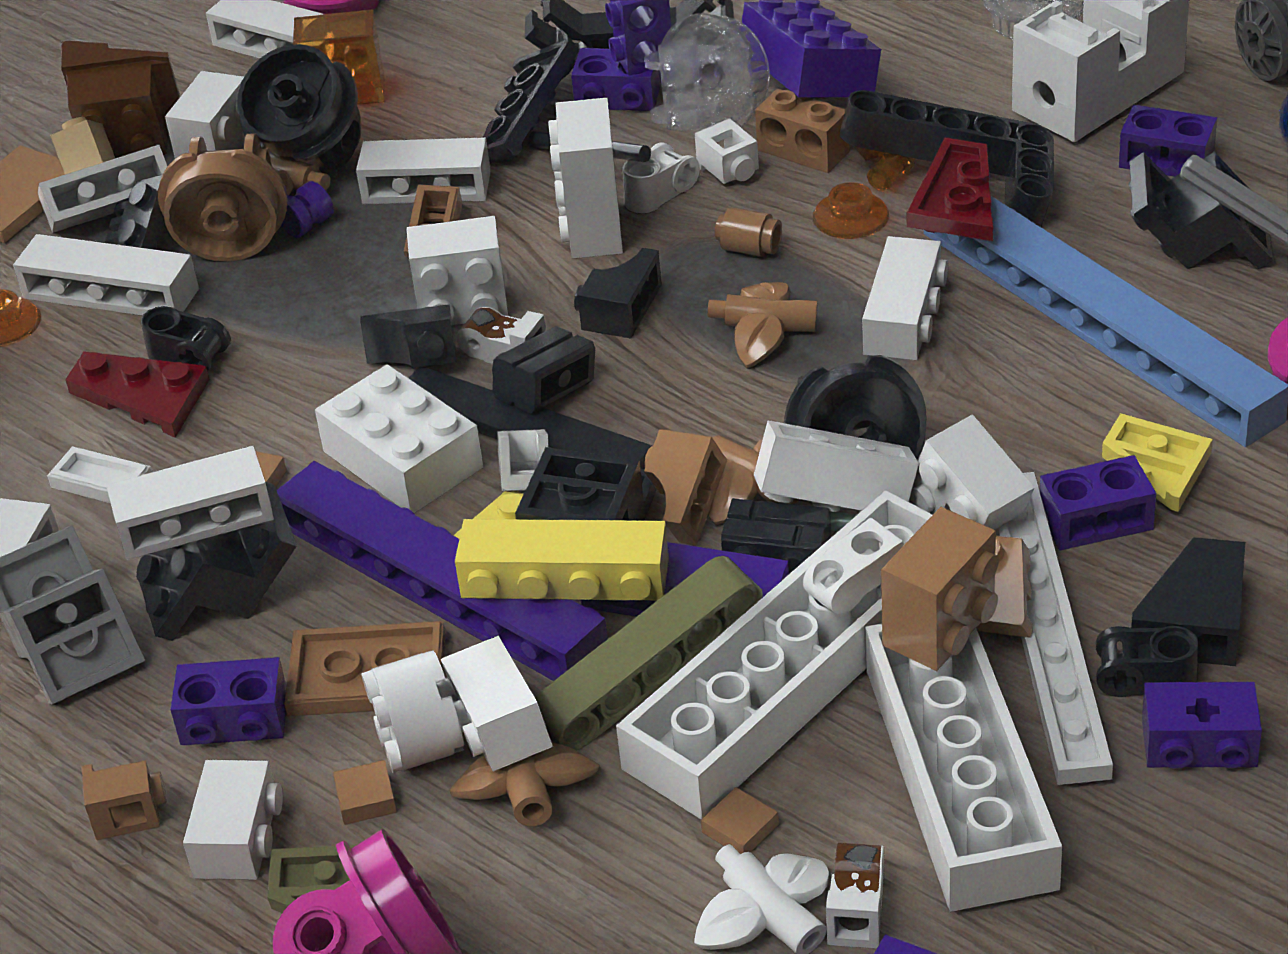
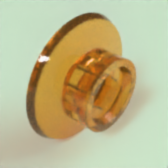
(850, 212)
(17, 318)

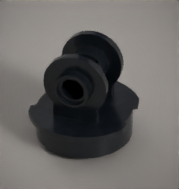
(301, 105)
(860, 396)

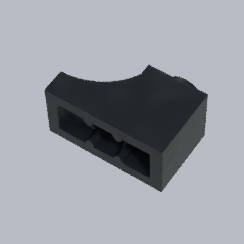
(619, 297)
(410, 336)

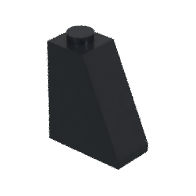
(1201, 595)

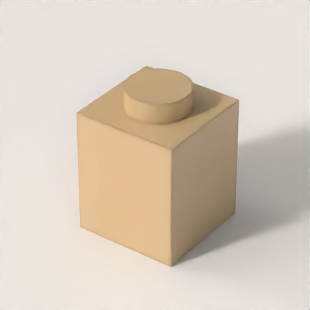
(81, 144)

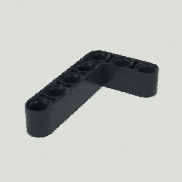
(917, 129)

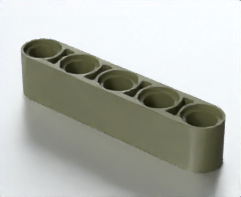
(645, 653)

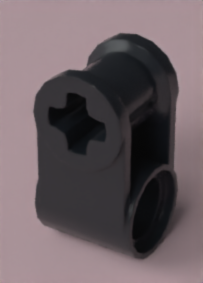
(181, 336)
(1147, 657)

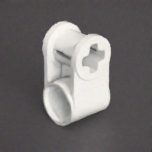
(659, 179)

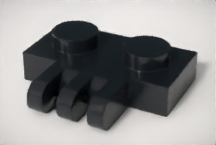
(138, 218)

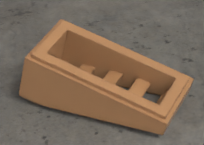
(435, 199)

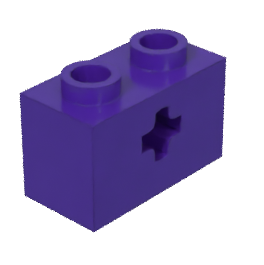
(1201, 724)

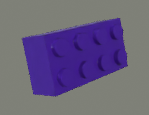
(813, 48)

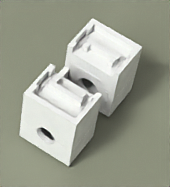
(1088, 72)

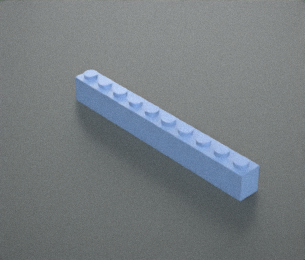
(1126, 325)

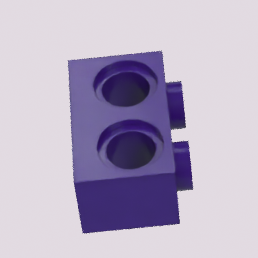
(630, 27)
(598, 76)
(1166, 137)
(1098, 502)
(229, 701)

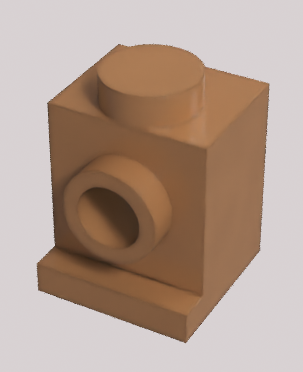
(122, 798)

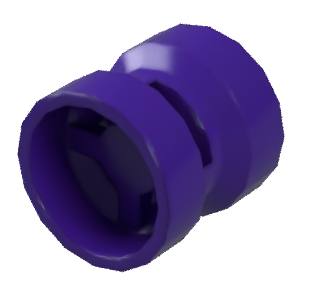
(305, 208)

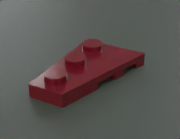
(955, 193)
(143, 387)

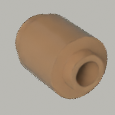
(748, 232)

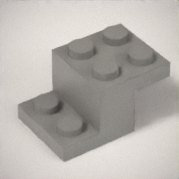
(64, 616)

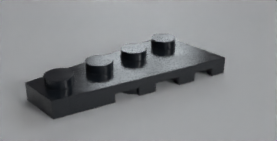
(527, 96)

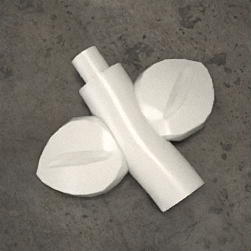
(764, 899)

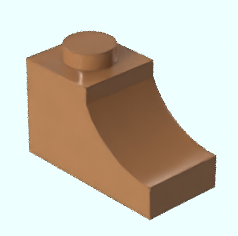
(688, 474)

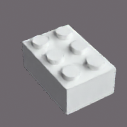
(585, 178)
(399, 438)

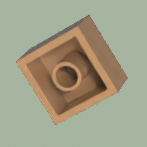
(939, 588)

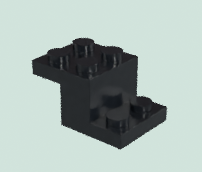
(1190, 221)
(586, 488)
(216, 572)

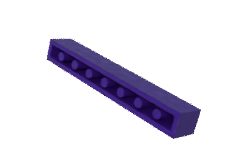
(420, 565)

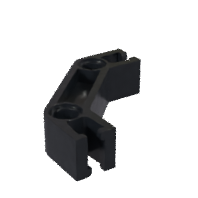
(594, 28)

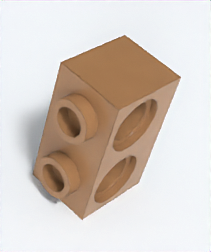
(801, 130)

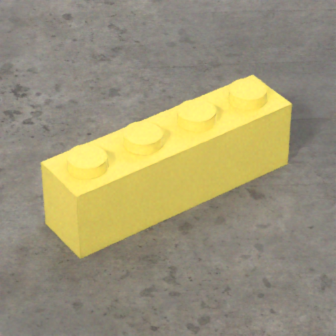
(562, 559)

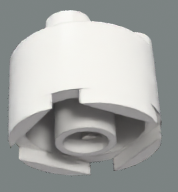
(413, 711)

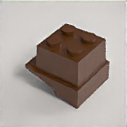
(121, 90)

